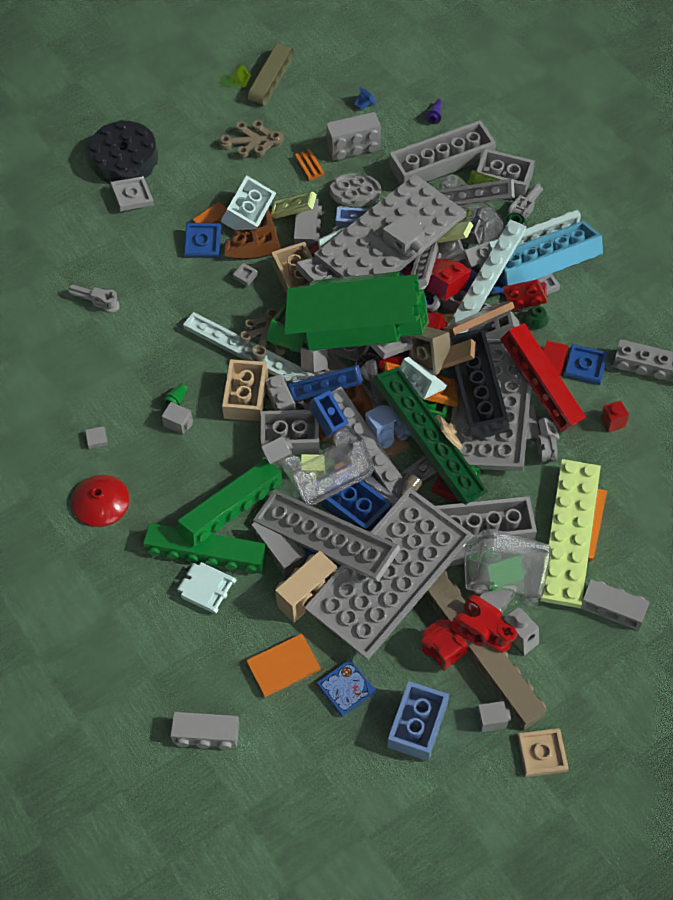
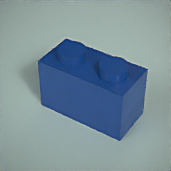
(328, 413)

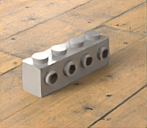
(644, 360)

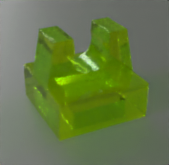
(240, 76)

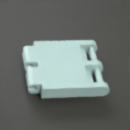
(205, 586)

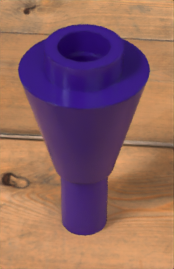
(433, 116)

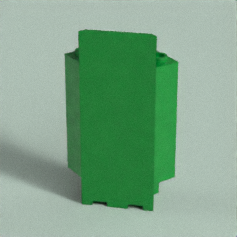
(356, 310)

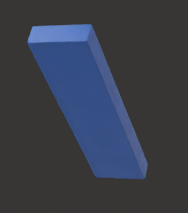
(320, 384)

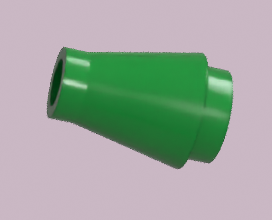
(175, 395)

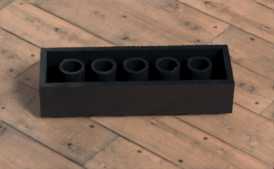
(480, 388)

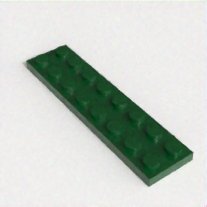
(429, 436)

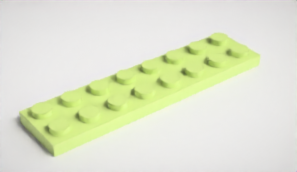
(571, 533)

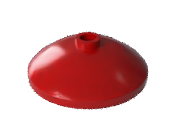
(103, 508)

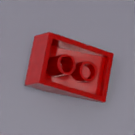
(447, 278)

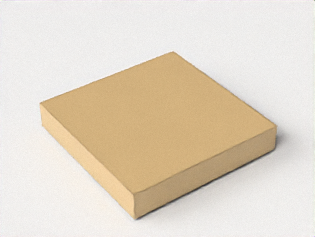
(542, 752)

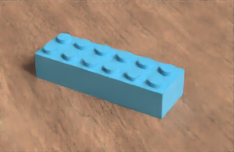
(552, 253)

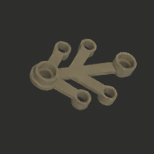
(271, 139)
(259, 351)

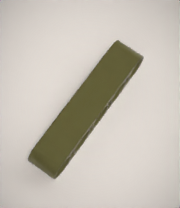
(270, 74)

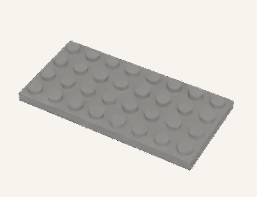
(361, 245)
(506, 449)
(369, 610)

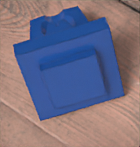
(364, 99)

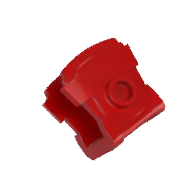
(443, 644)

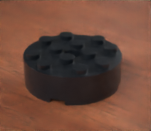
(123, 151)

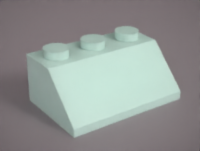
(248, 205)

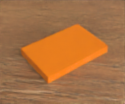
(283, 665)

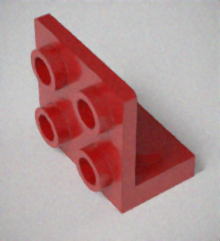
(526, 294)

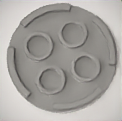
(355, 190)

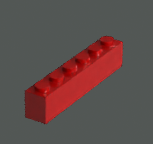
(542, 377)

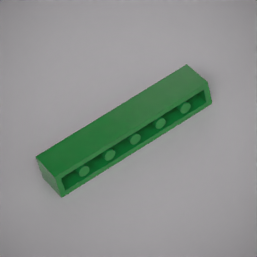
(229, 502)
(214, 551)

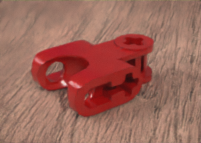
(483, 625)

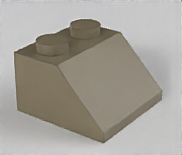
(430, 349)

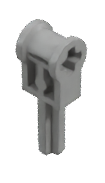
(526, 204)
(99, 297)

